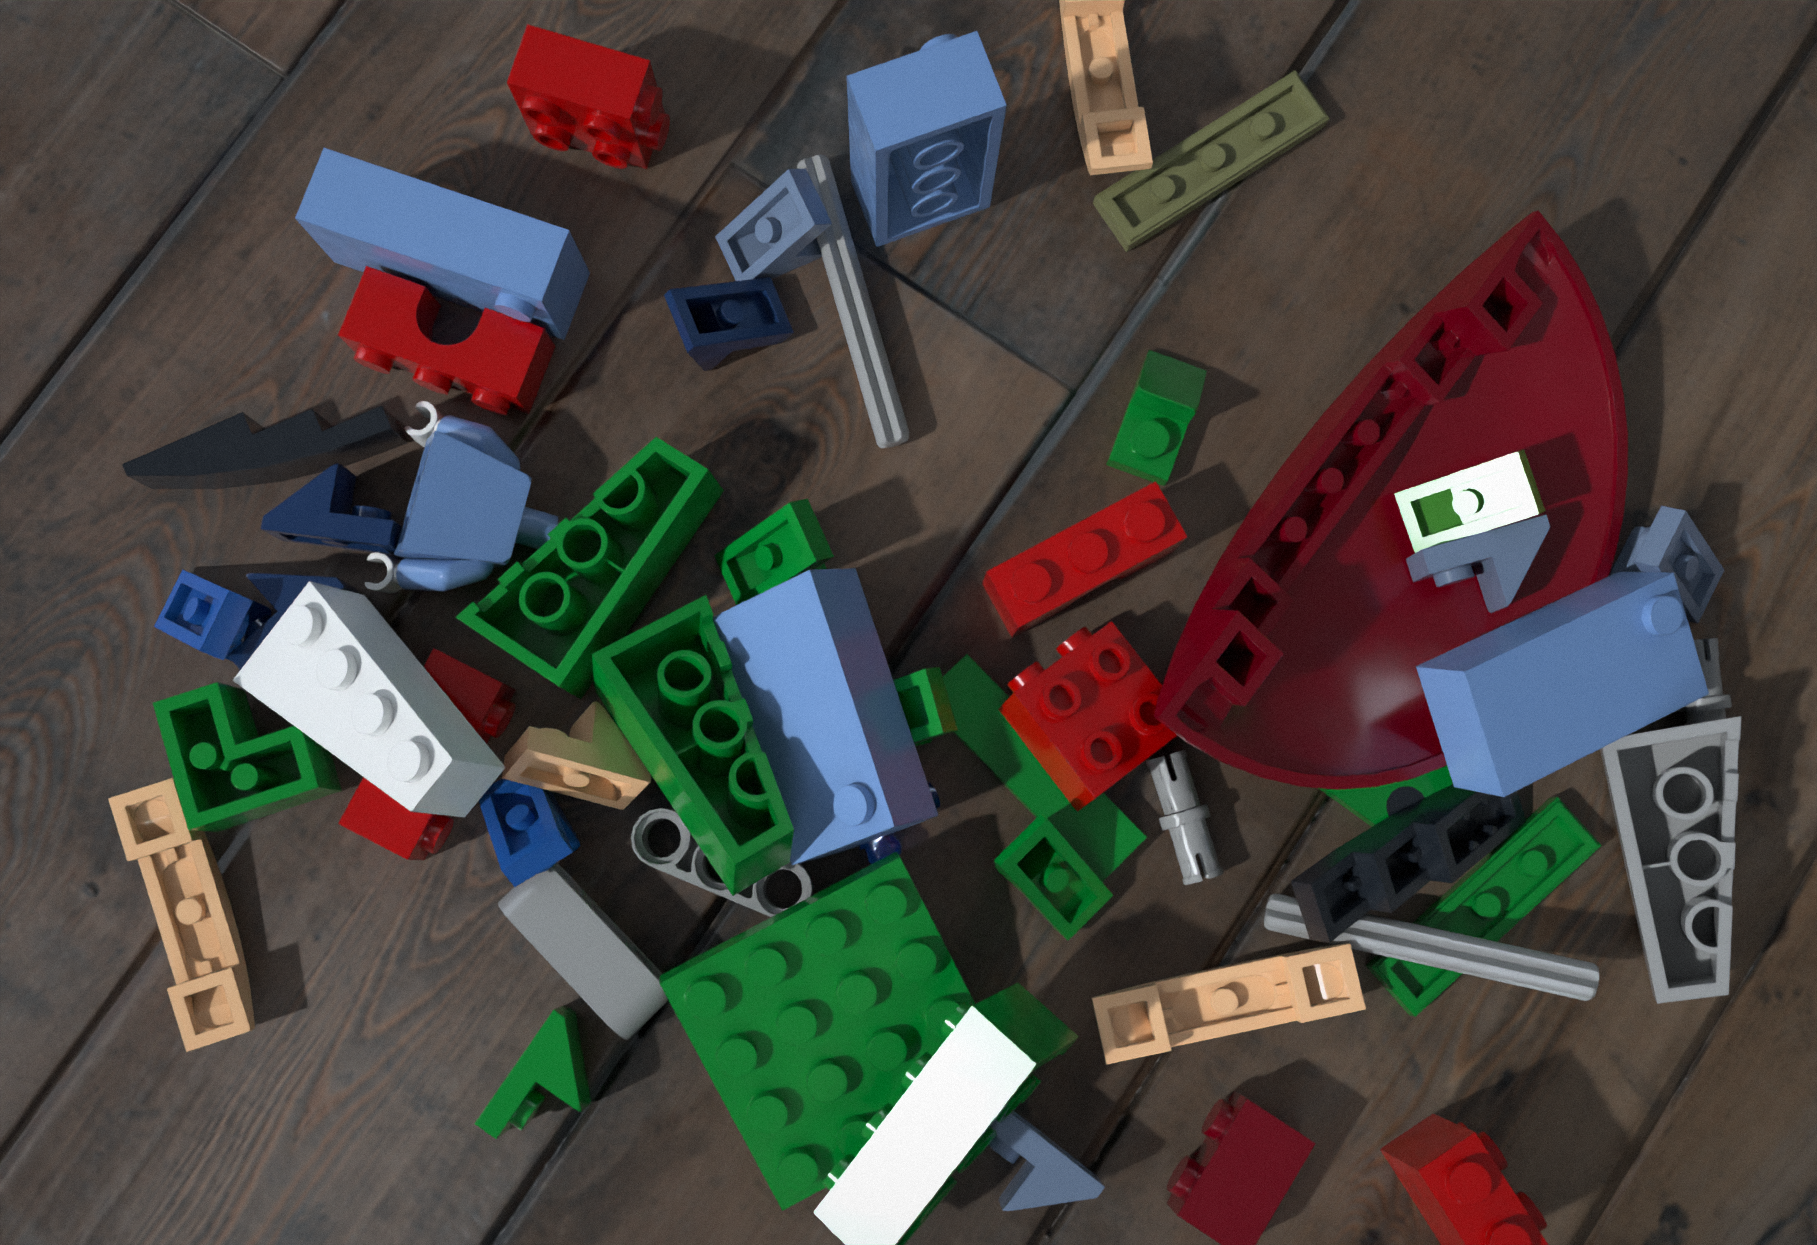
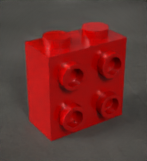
(588, 98)
(1088, 713)
(1461, 1186)

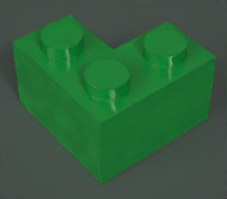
(228, 771)

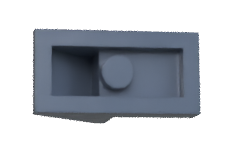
(776, 229)
(1678, 548)
(1498, 557)
(1048, 1173)

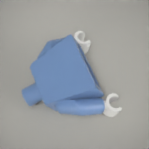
(461, 509)

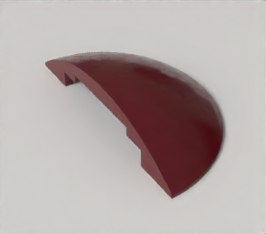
(1311, 614)

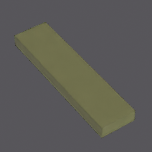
(1211, 161)

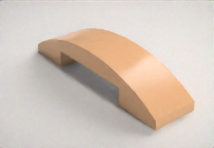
(1103, 87)
(192, 914)
(1227, 1001)

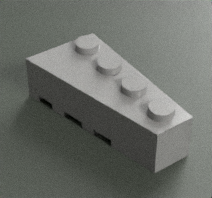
(1677, 835)

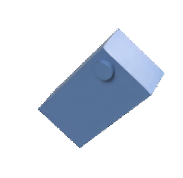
(925, 136)
(444, 242)
(1562, 681)
(826, 712)

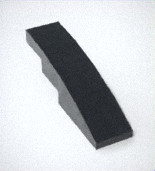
(247, 454)
(1402, 854)

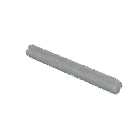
(857, 312)
(1449, 951)

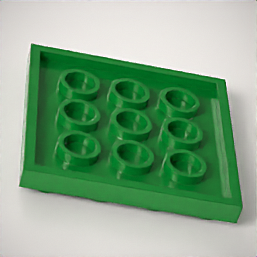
(819, 1019)

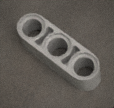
(691, 865)
(586, 949)

